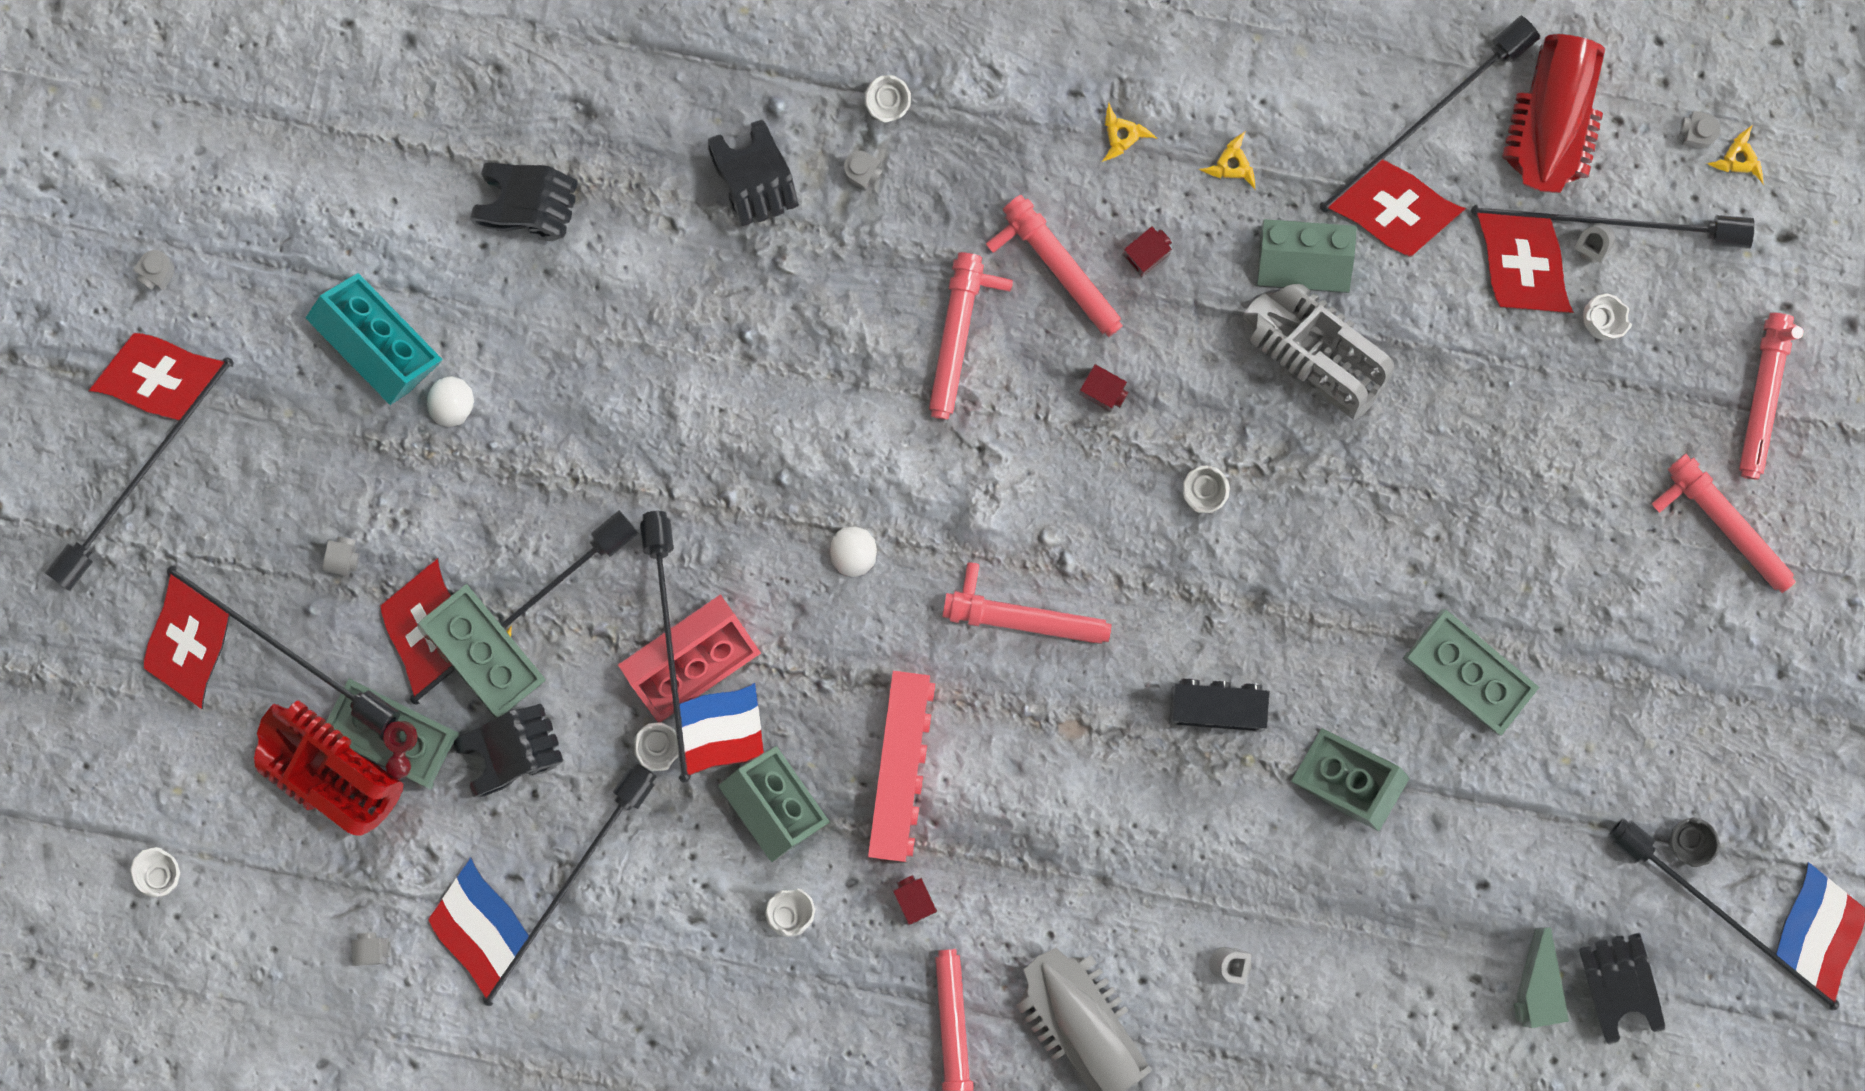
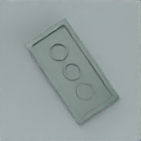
(481, 651)
(1471, 672)
(425, 758)

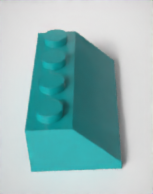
(373, 338)

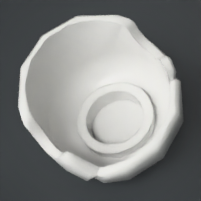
(887, 98)
(1606, 317)
(450, 401)
(1206, 489)
(853, 551)
(656, 746)
(155, 872)
(790, 912)

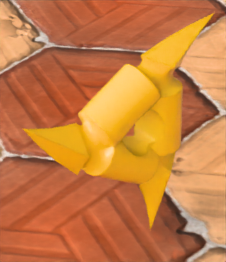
(1119, 145)
(1233, 151)
(1730, 163)

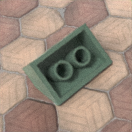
(1306, 254)
(773, 803)

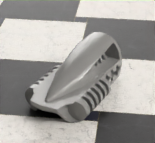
(1316, 343)
(1082, 1021)

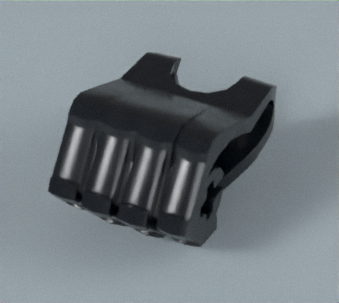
(755, 176)
(528, 197)
(511, 748)
(1621, 983)

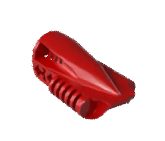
(1557, 115)
(315, 765)

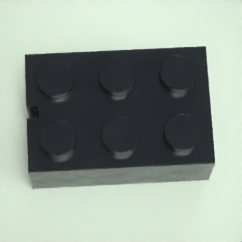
(1219, 705)

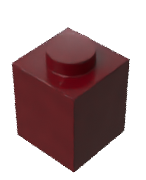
(1148, 250)
(1104, 388)
(914, 899)

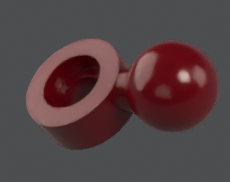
(399, 765)

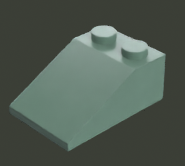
(1351, 779)
(1540, 989)

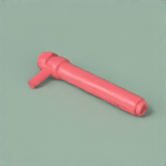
(1033, 228)
(963, 287)
(1774, 349)
(1699, 486)
(978, 610)
(952, 1022)

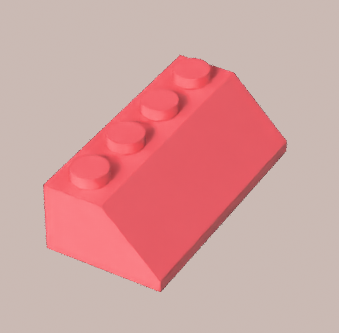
(705, 651)

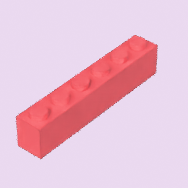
(899, 766)

